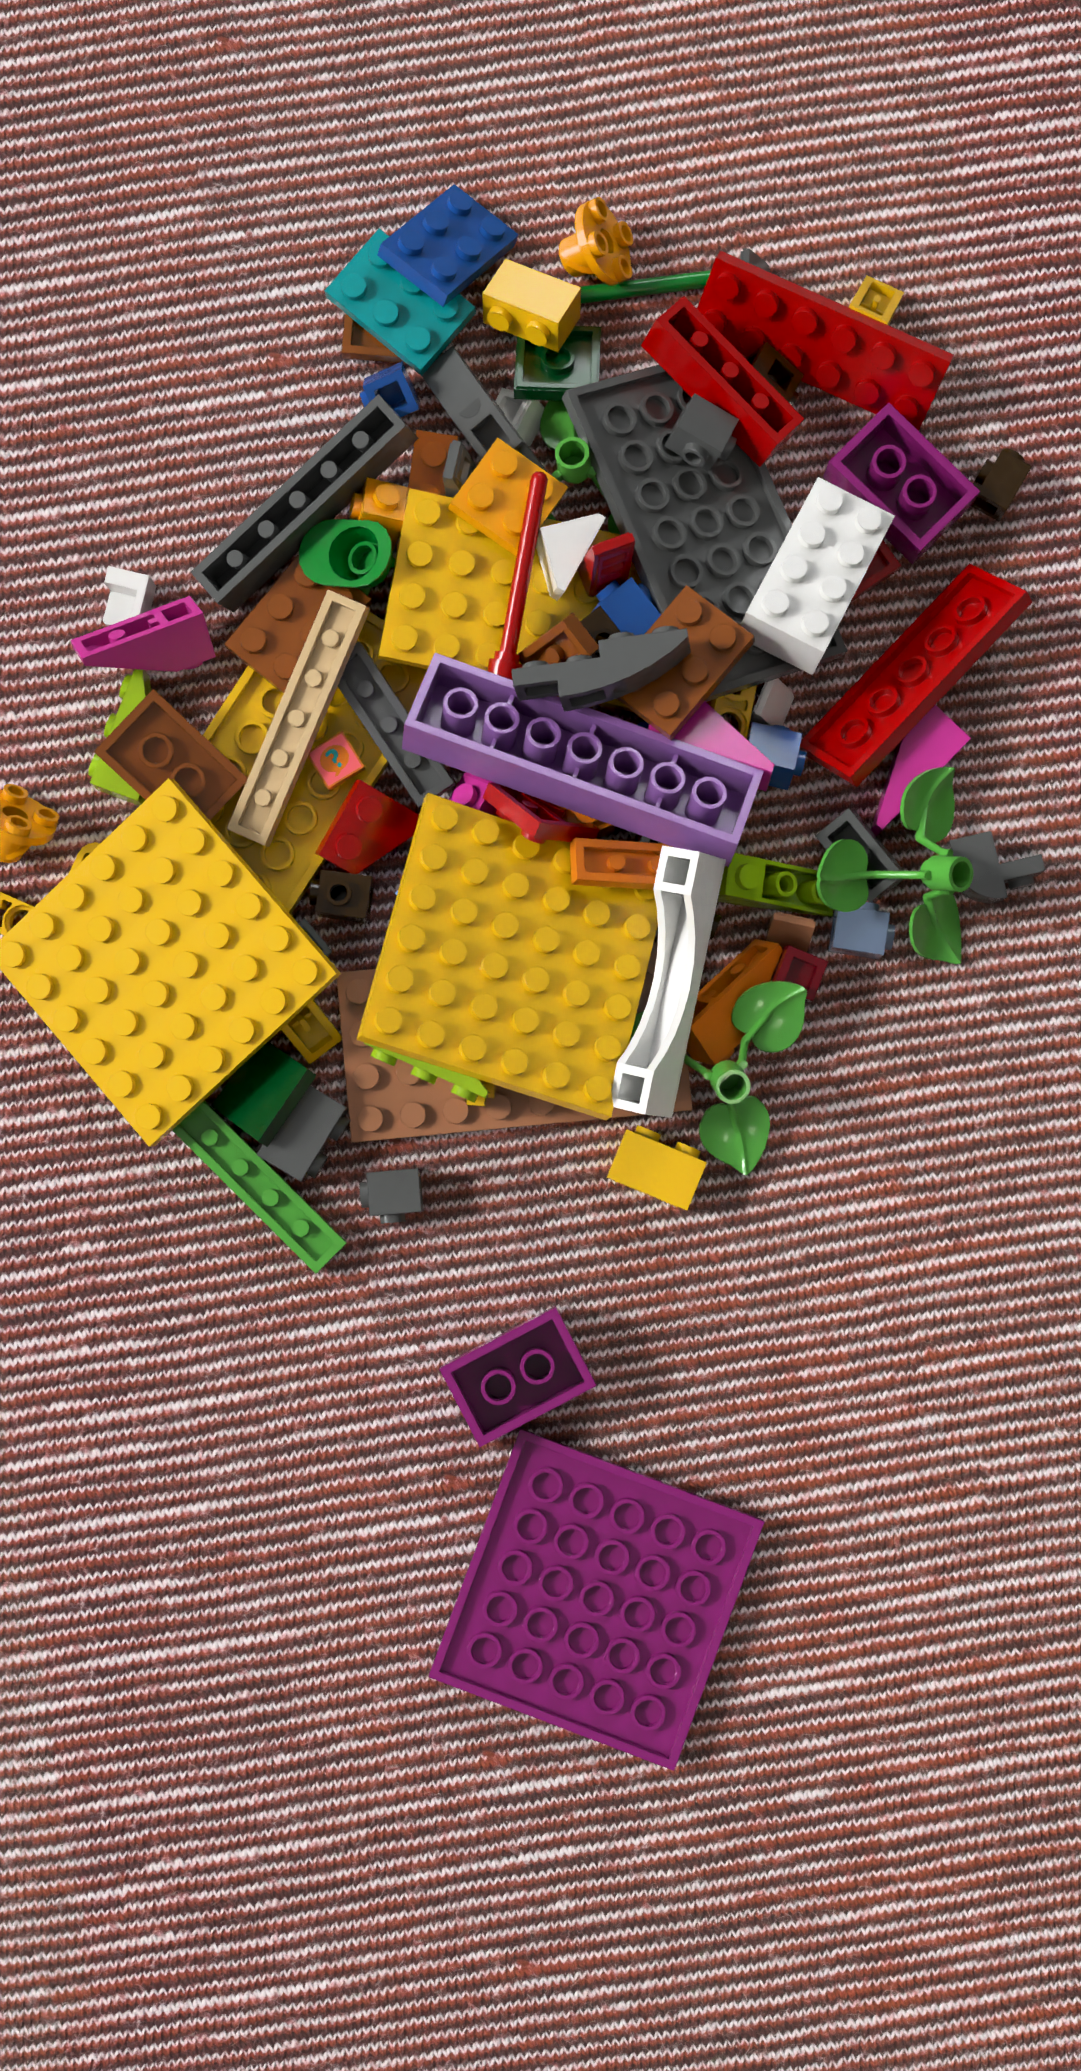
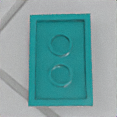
(396, 309)

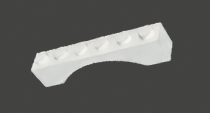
(686, 904)

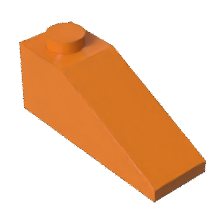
(712, 1030)

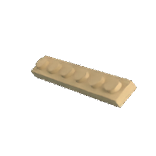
(298, 718)

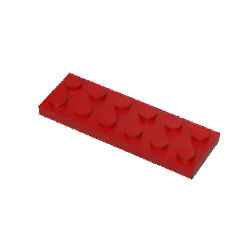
(823, 339)
(914, 673)

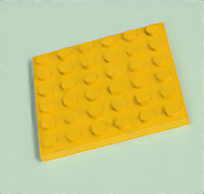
(163, 962)
(508, 963)

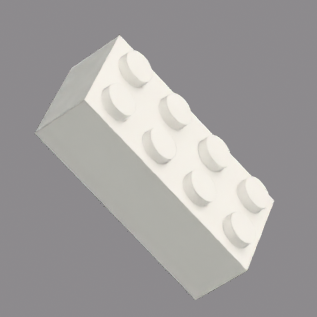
(815, 575)

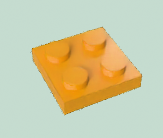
(497, 495)

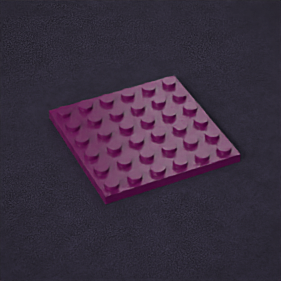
(596, 1599)

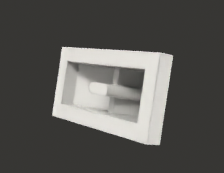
(563, 549)

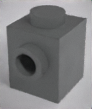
(702, 433)
(392, 1194)

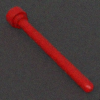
(507, 656)

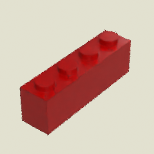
(715, 370)

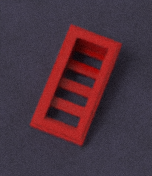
(606, 563)

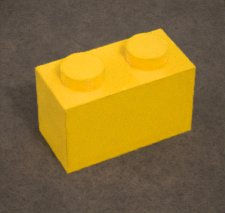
(531, 305)
(657, 1168)

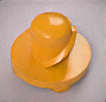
(598, 245)
(23, 823)

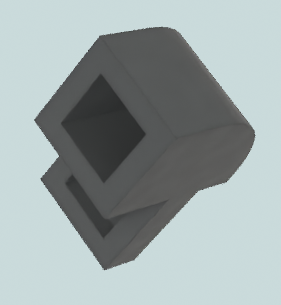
(988, 874)

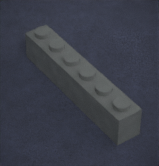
(308, 497)

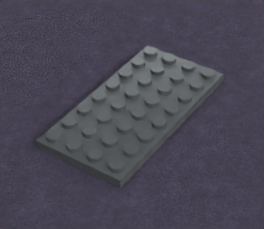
(687, 523)

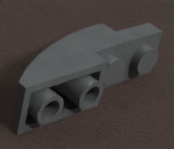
(472, 406)
(622, 668)

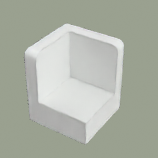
(129, 594)

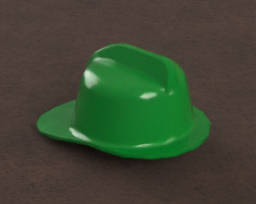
(347, 553)

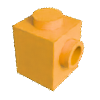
(381, 503)

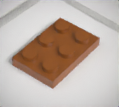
(280, 623)
(715, 649)
(162, 745)

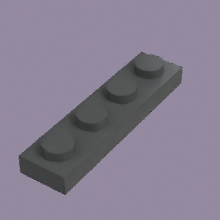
(385, 720)

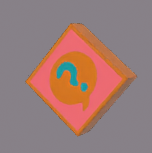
(335, 761)

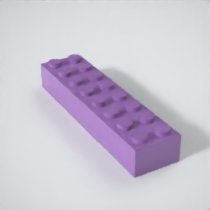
(581, 760)

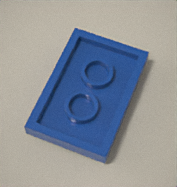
(448, 245)

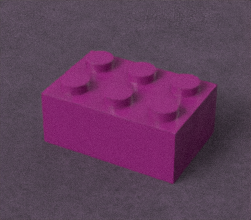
(905, 476)
(517, 1376)

